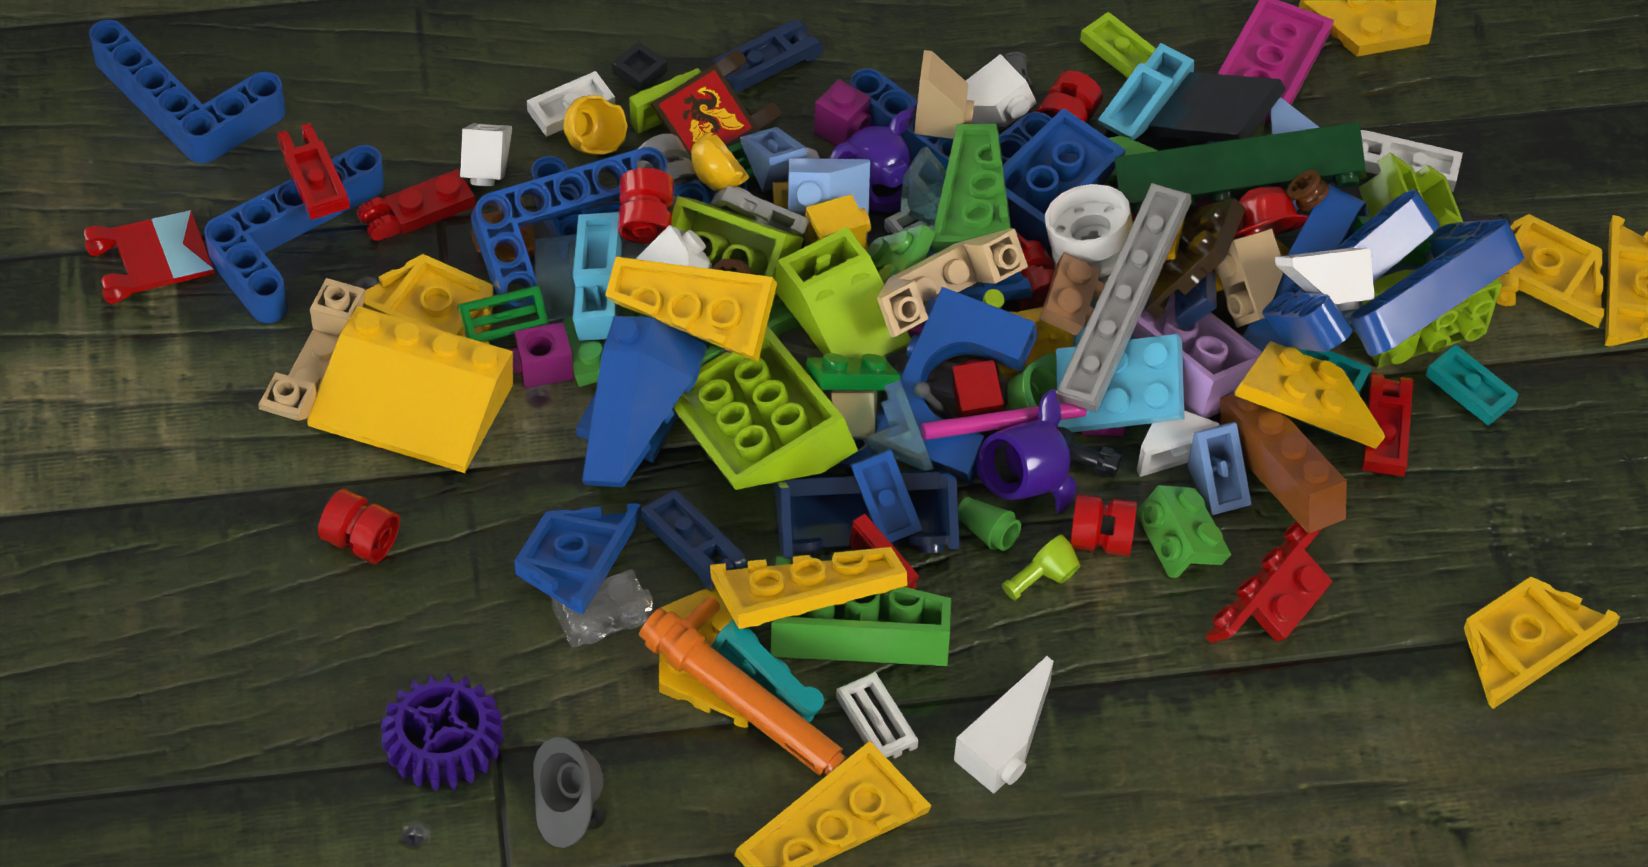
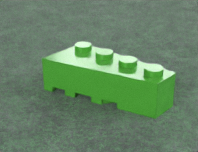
(877, 628)

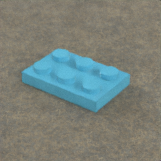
(1142, 390)

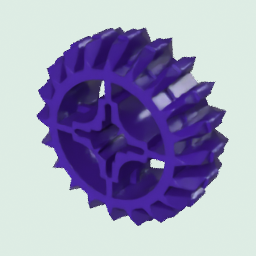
(449, 745)

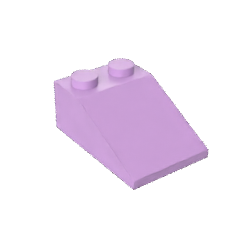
(1212, 357)

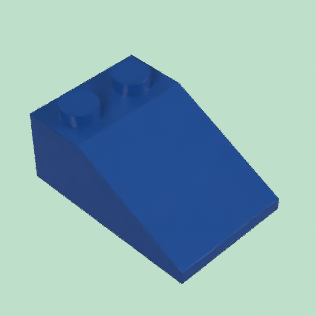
(1052, 162)

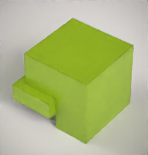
(1399, 177)

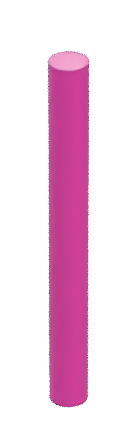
(991, 421)

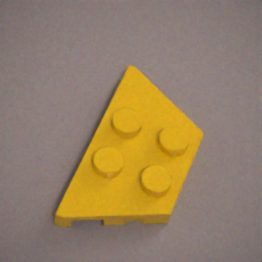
(1377, 24)
(1559, 269)
(1626, 285)
(429, 295)
(1309, 392)
(1530, 635)
(680, 684)

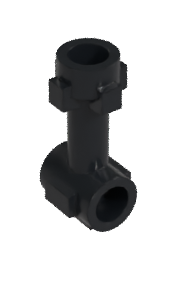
(1106, 462)

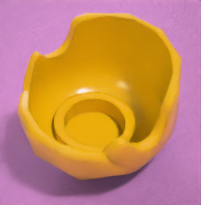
(595, 125)
(716, 164)

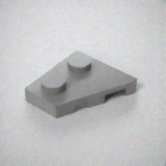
(745, 204)

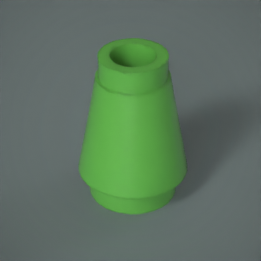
(990, 523)

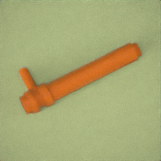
(688, 651)

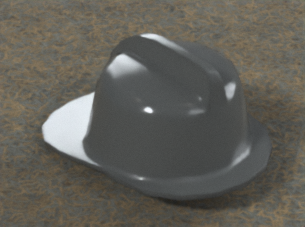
(565, 790)

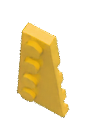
(703, 302)
(808, 584)
(837, 814)

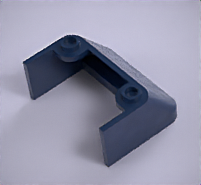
(822, 508)

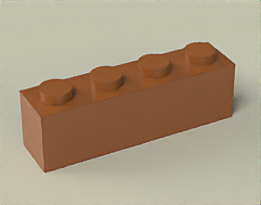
(1287, 463)

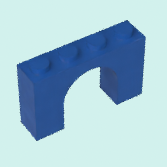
(957, 328)

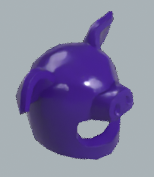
(887, 157)
(1035, 455)

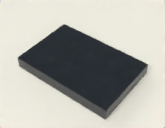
(1217, 107)

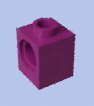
(542, 355)

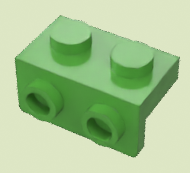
(1181, 529)

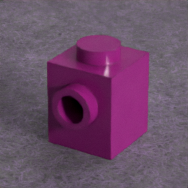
(841, 113)

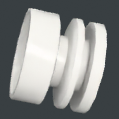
(1089, 225)

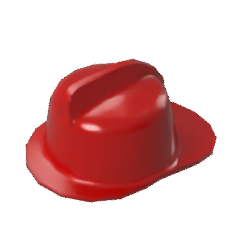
(1268, 210)

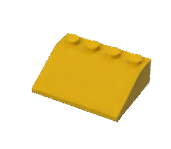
(412, 389)

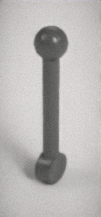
(922, 390)

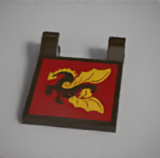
(711, 105)

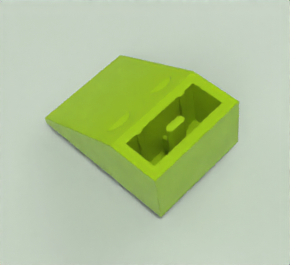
(834, 297)
(1462, 323)

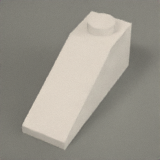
(1000, 739)

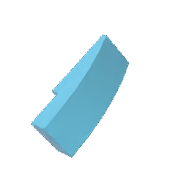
(1146, 92)
(593, 262)

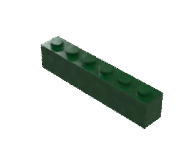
(1237, 166)

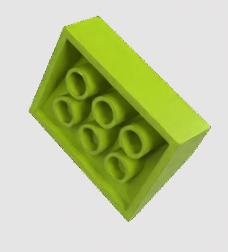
(764, 418)

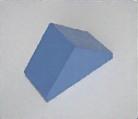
(770, 154)
(1219, 468)

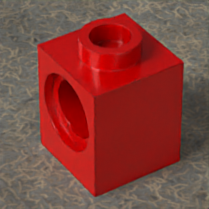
(976, 388)

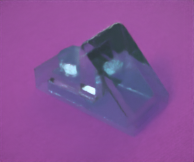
(905, 437)

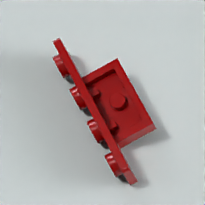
(1278, 593)

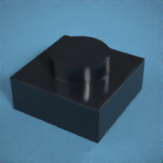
(639, 67)

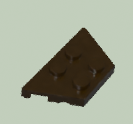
(1201, 248)

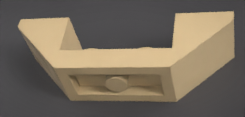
(956, 268)
(295, 394)

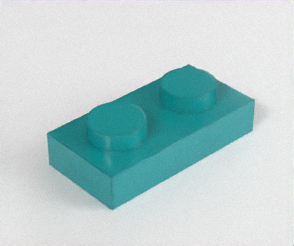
(1472, 384)

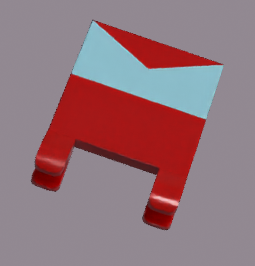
(152, 252)

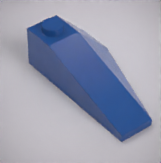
(638, 384)

